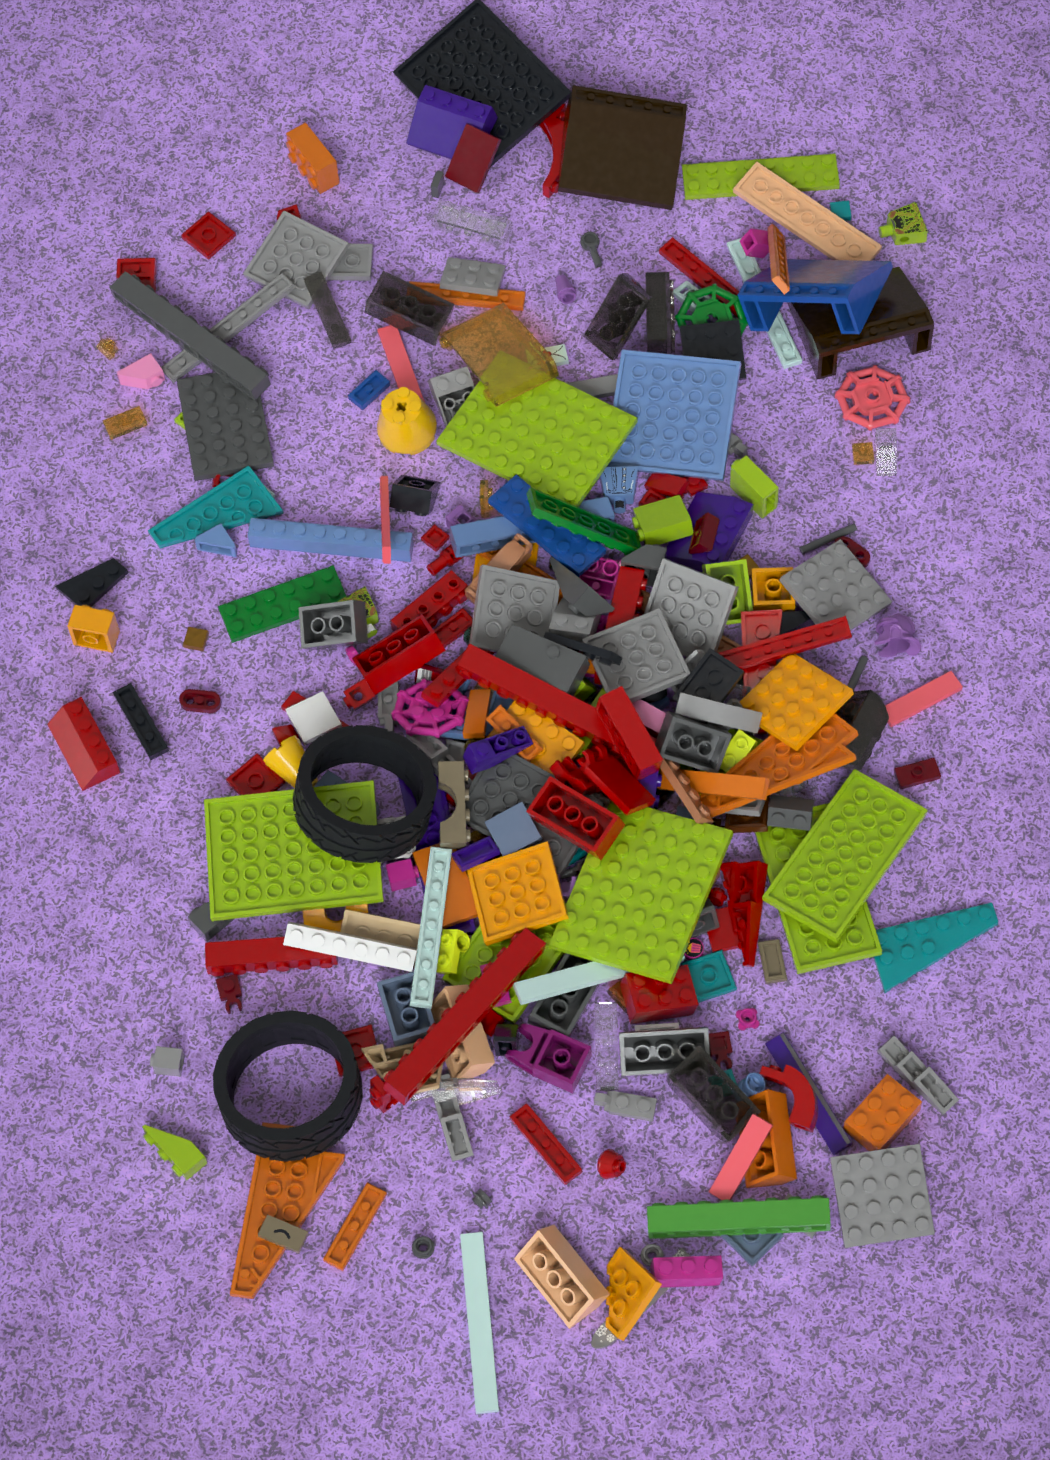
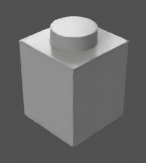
(167, 1061)

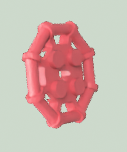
(876, 406)

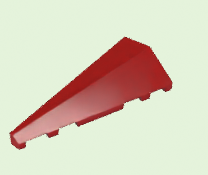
(745, 890)

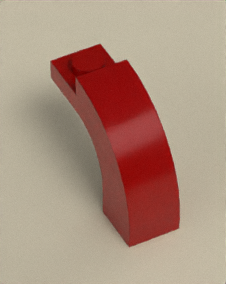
(805, 1101)

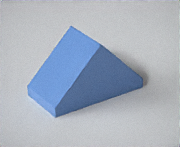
(216, 541)

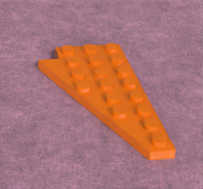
(789, 767)
(284, 1192)

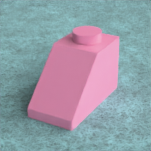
(142, 374)

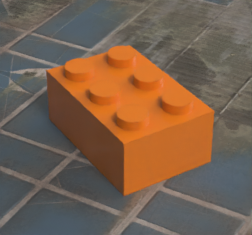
(312, 158)
(882, 1115)

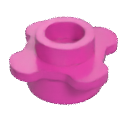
(747, 1013)

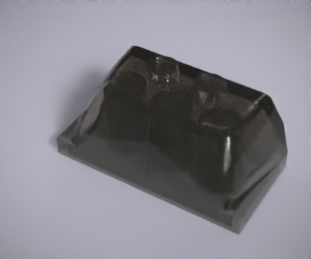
(618, 316)
(869, 718)
(711, 1095)

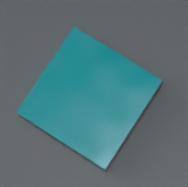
(710, 976)

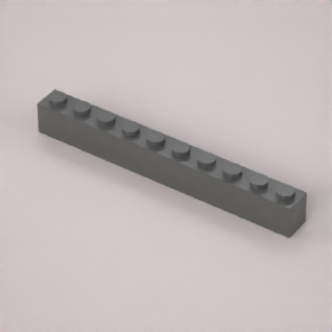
(190, 335)

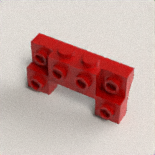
(568, 772)

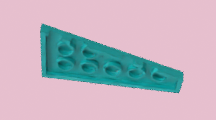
(227, 504)
(921, 943)

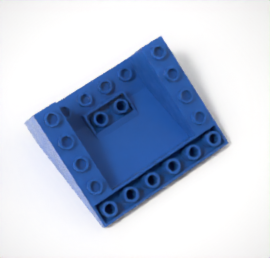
(846, 284)

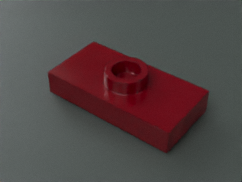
(917, 773)

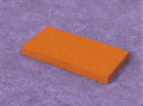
(459, 896)

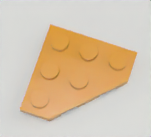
(630, 1292)

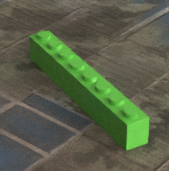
(738, 1218)

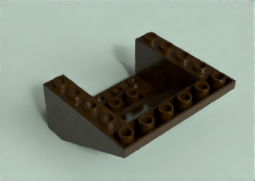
(621, 147)
(895, 314)

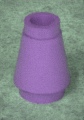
(565, 290)

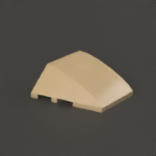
(386, 1059)

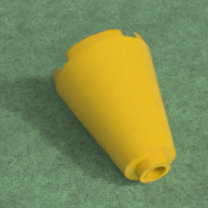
(286, 760)

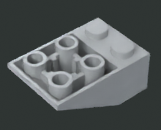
(451, 391)

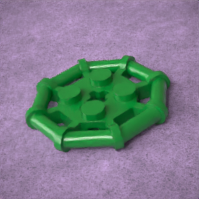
(711, 307)

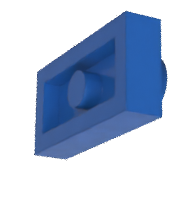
(369, 390)

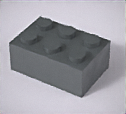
(333, 625)
(692, 742)

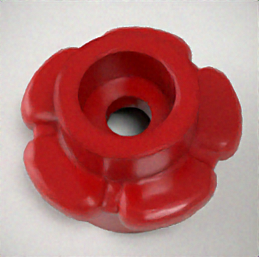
(717, 896)

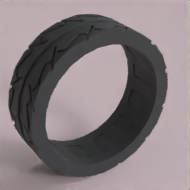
(374, 747)
(279, 1030)

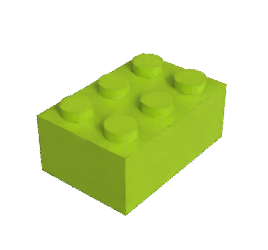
(737, 574)

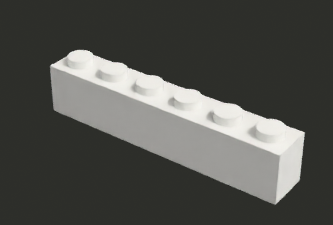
(350, 946)

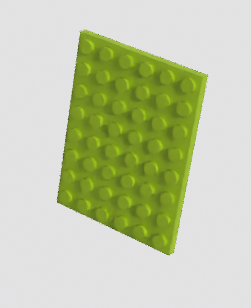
(546, 436)
(269, 866)
(644, 894)

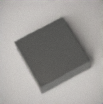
(437, 184)

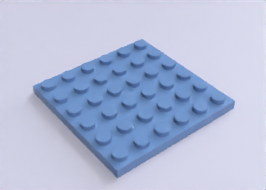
(681, 413)

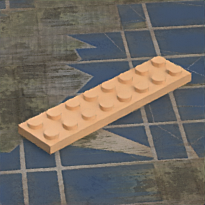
(804, 216)

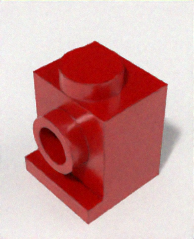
(360, 687)

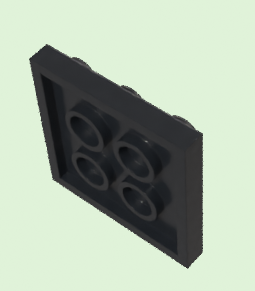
(714, 341)

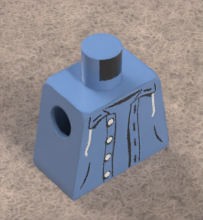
(619, 486)

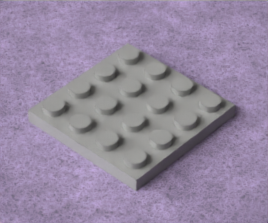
(297, 252)
(835, 587)
(509, 599)
(692, 605)
(648, 656)
(882, 1195)

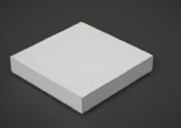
(313, 717)

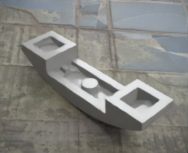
(718, 712)

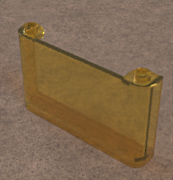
(500, 353)

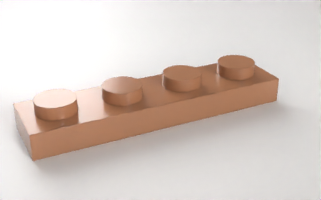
(689, 796)

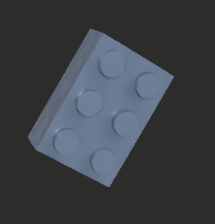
(404, 1021)

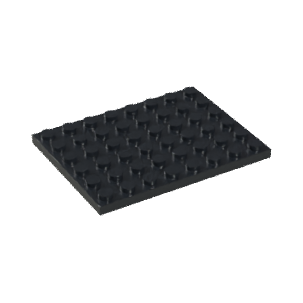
(490, 65)

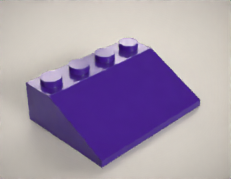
(442, 118)
(733, 517)

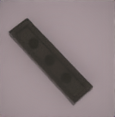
(327, 310)

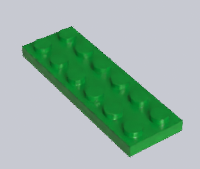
(582, 522)
(279, 603)

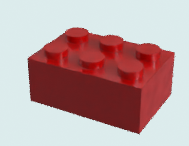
(657, 1000)

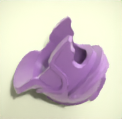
(898, 632)

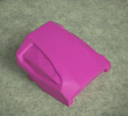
(600, 580)

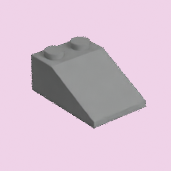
(572, 625)

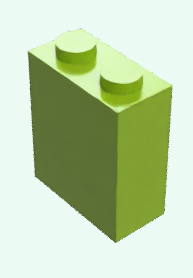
(754, 486)
(662, 521)

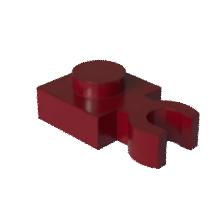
(228, 990)
(720, 1047)

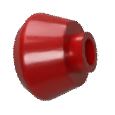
(610, 1164)

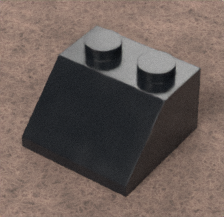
(414, 495)

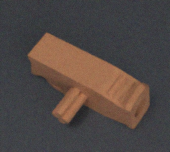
(510, 557)

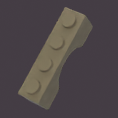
(452, 780)

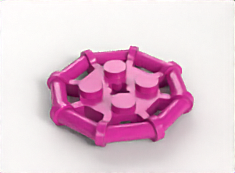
(428, 722)

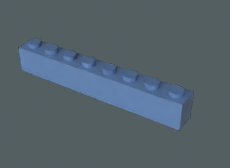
(498, 531)
(327, 539)

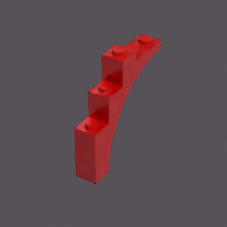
(553, 129)

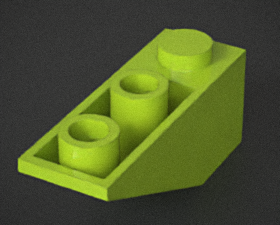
(179, 1151)

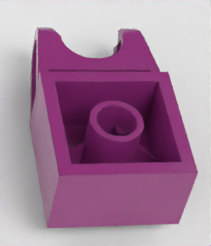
(545, 1054)

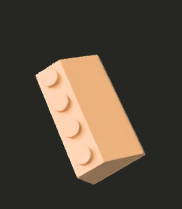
(474, 1053)
(561, 1275)

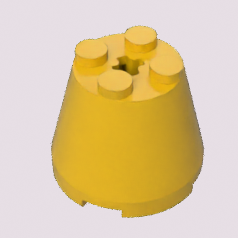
(405, 422)

